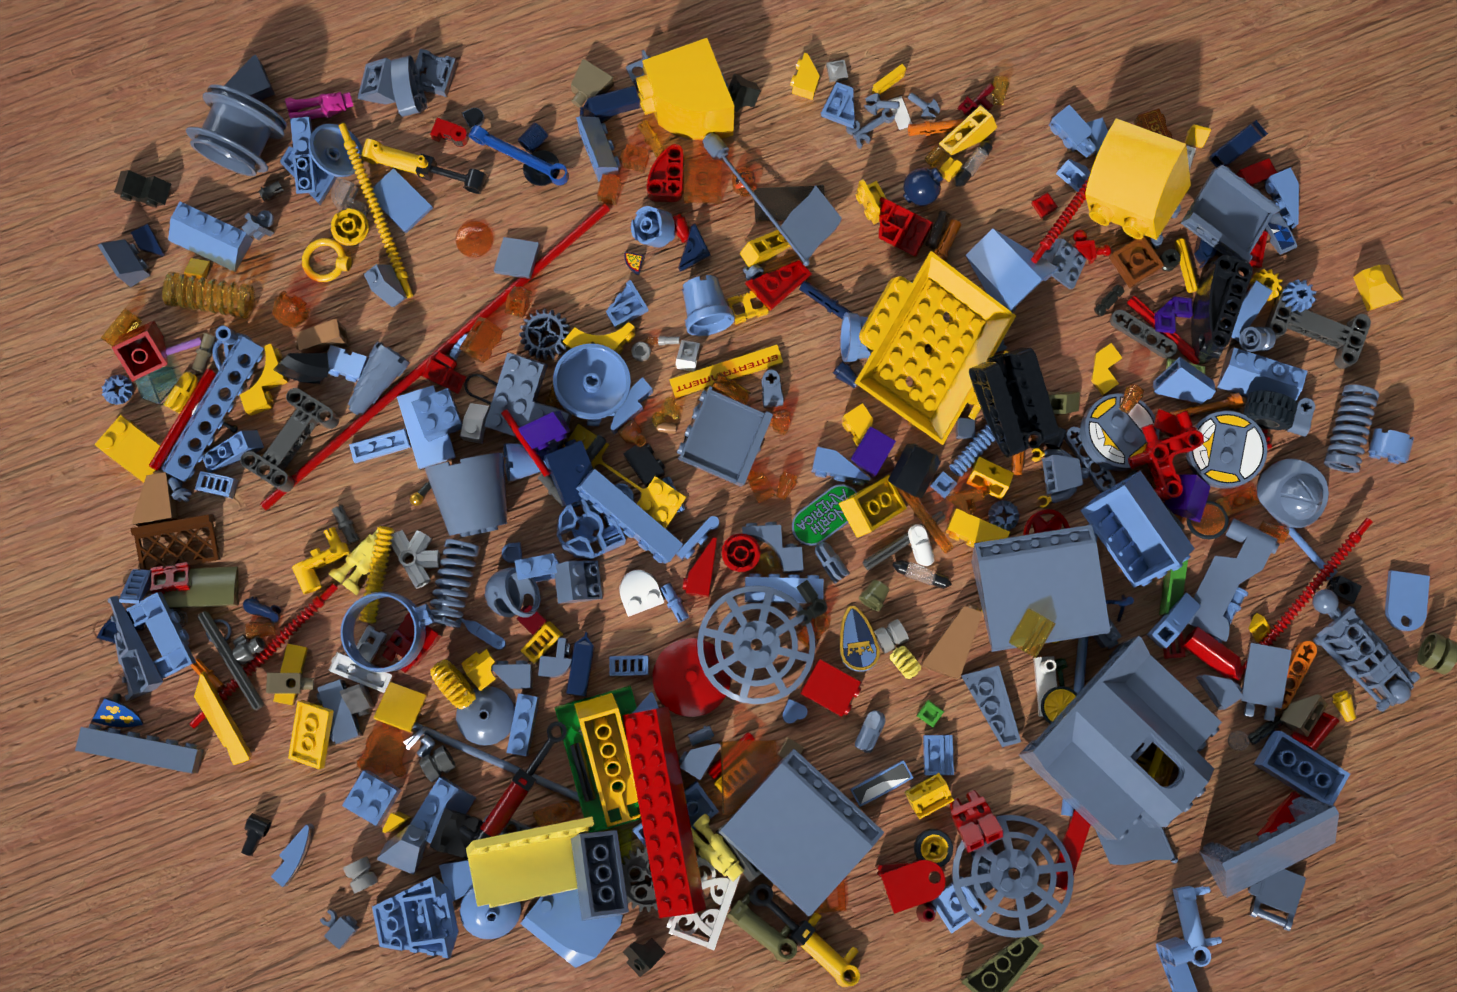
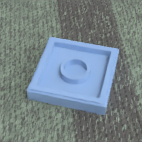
(952, 911)

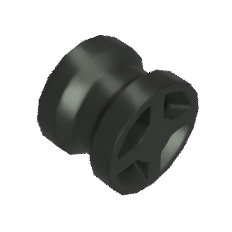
(1168, 264)

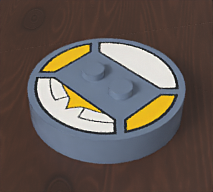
(1113, 435)
(1231, 450)

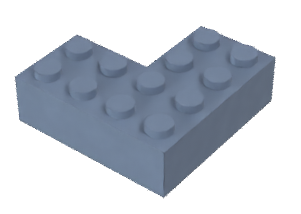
(518, 393)

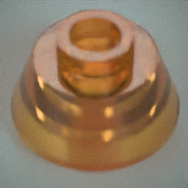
(780, 422)

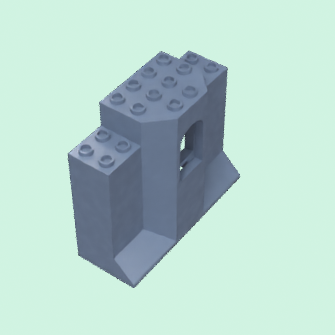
(1094, 742)

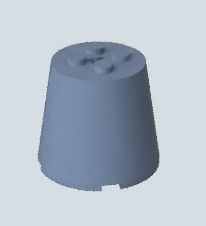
(470, 494)

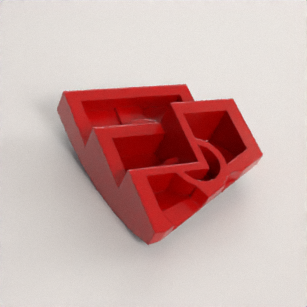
(902, 227)

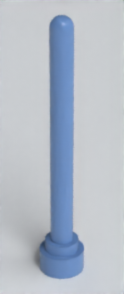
(1307, 549)

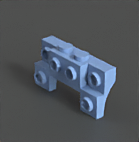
(166, 632)

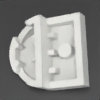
(639, 592)

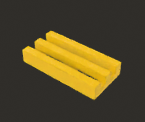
(889, 80)

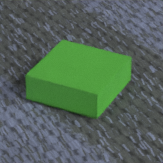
(930, 713)

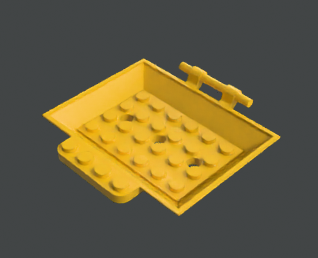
(912, 317)

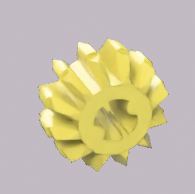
(905, 662)

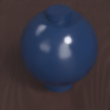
(922, 186)

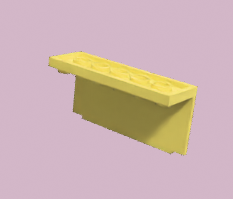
(525, 863)

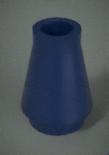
(845, 374)

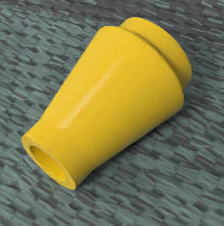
(1344, 704)

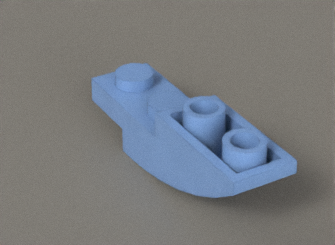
(304, 166)

